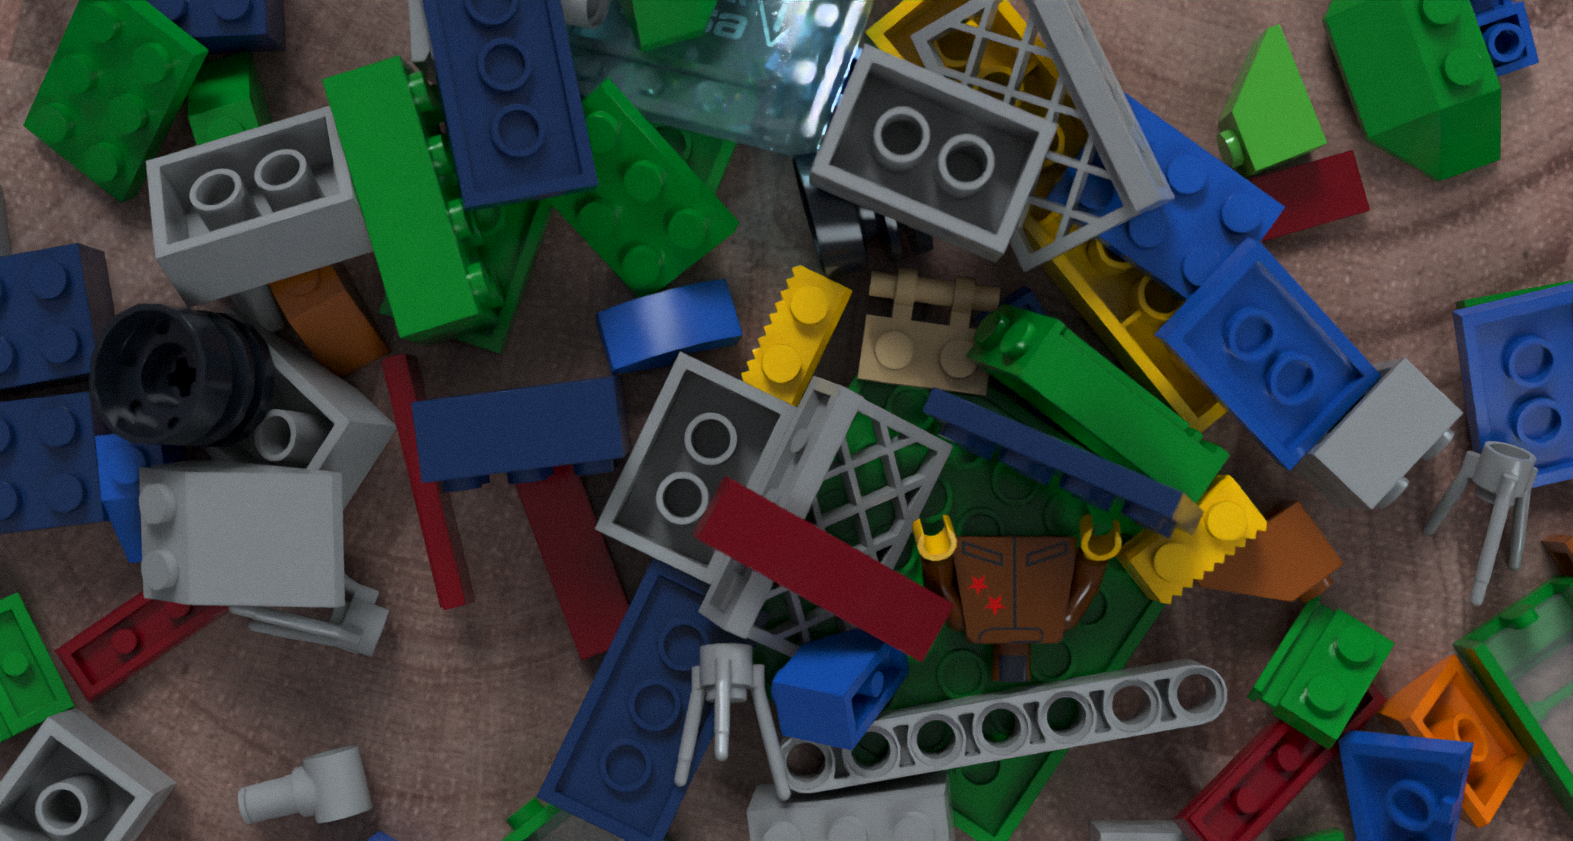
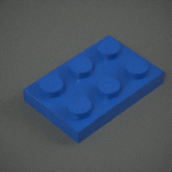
(1194, 232)
(1268, 353)
(1521, 376)

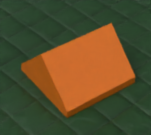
(1452, 707)

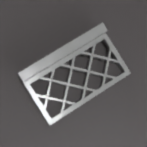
(1097, 101)
(793, 482)

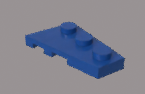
(1404, 785)

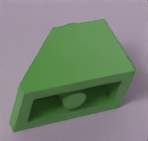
(1268, 111)

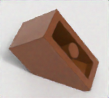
(331, 318)
(1282, 562)

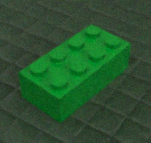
(413, 202)

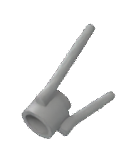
(1504, 479)
(351, 627)
(724, 677)

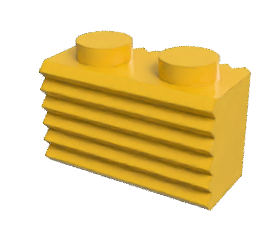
(796, 335)
(1167, 565)

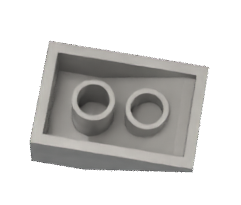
(312, 420)
(241, 534)

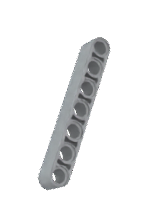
(1031, 733)

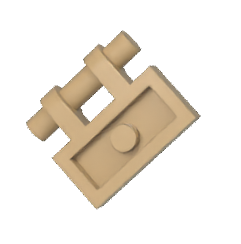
(923, 352)

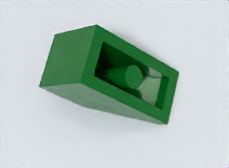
(227, 99)

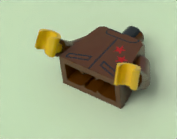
(1015, 586)

